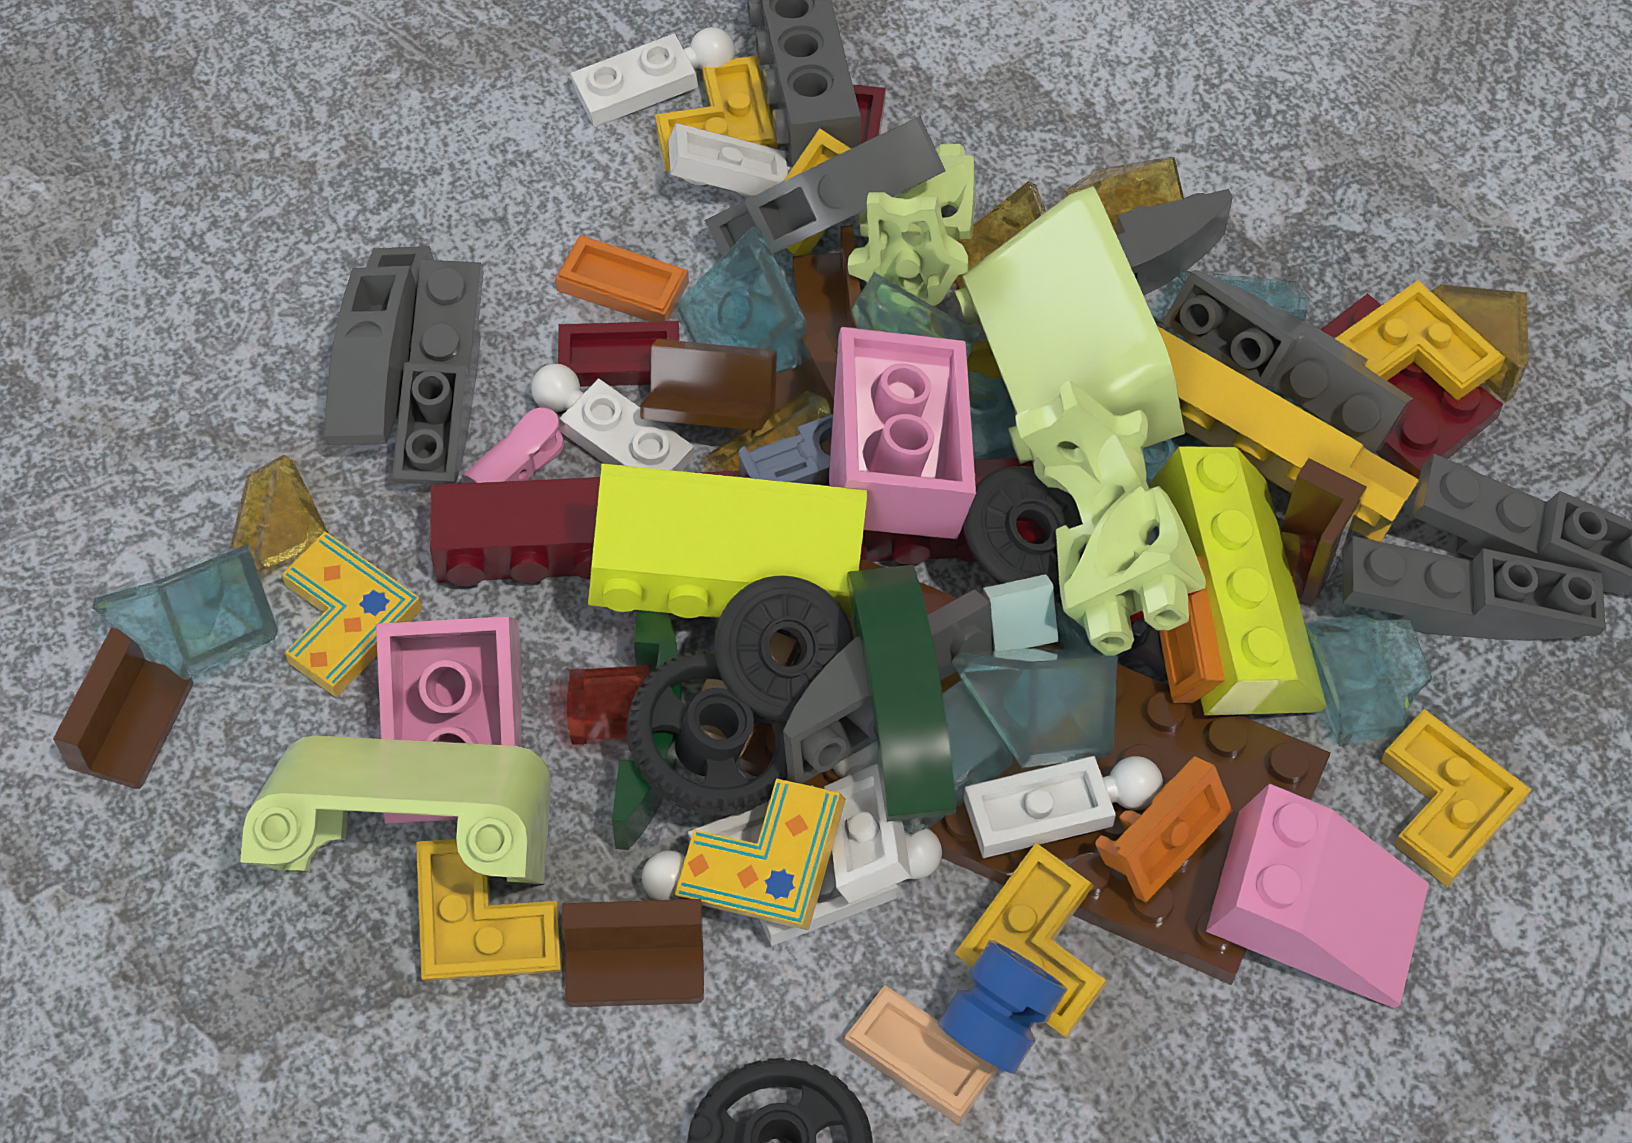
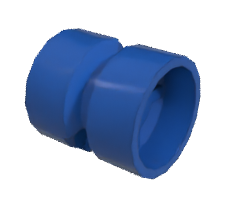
(1002, 1006)

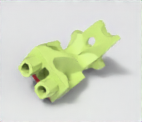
(912, 239)
(1106, 475)

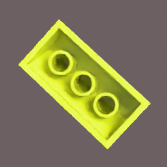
(700, 538)
(1247, 582)

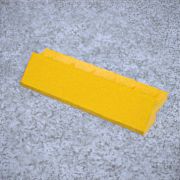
(1278, 436)

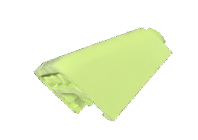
(1070, 309)
(492, 790)

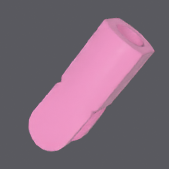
(522, 452)

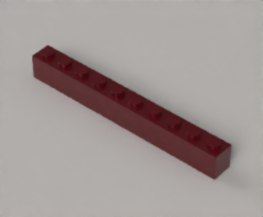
(549, 530)

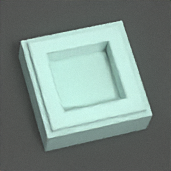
(1022, 613)

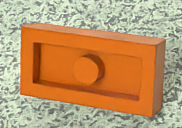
(1169, 829)

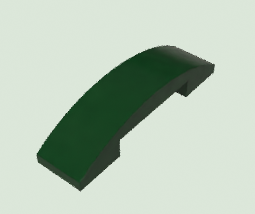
(903, 693)
(634, 799)

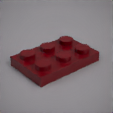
(1434, 417)

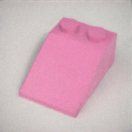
(904, 431)
(449, 685)
(1318, 896)

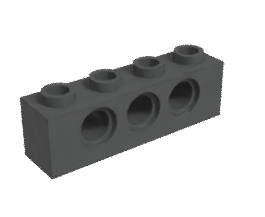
(805, 72)

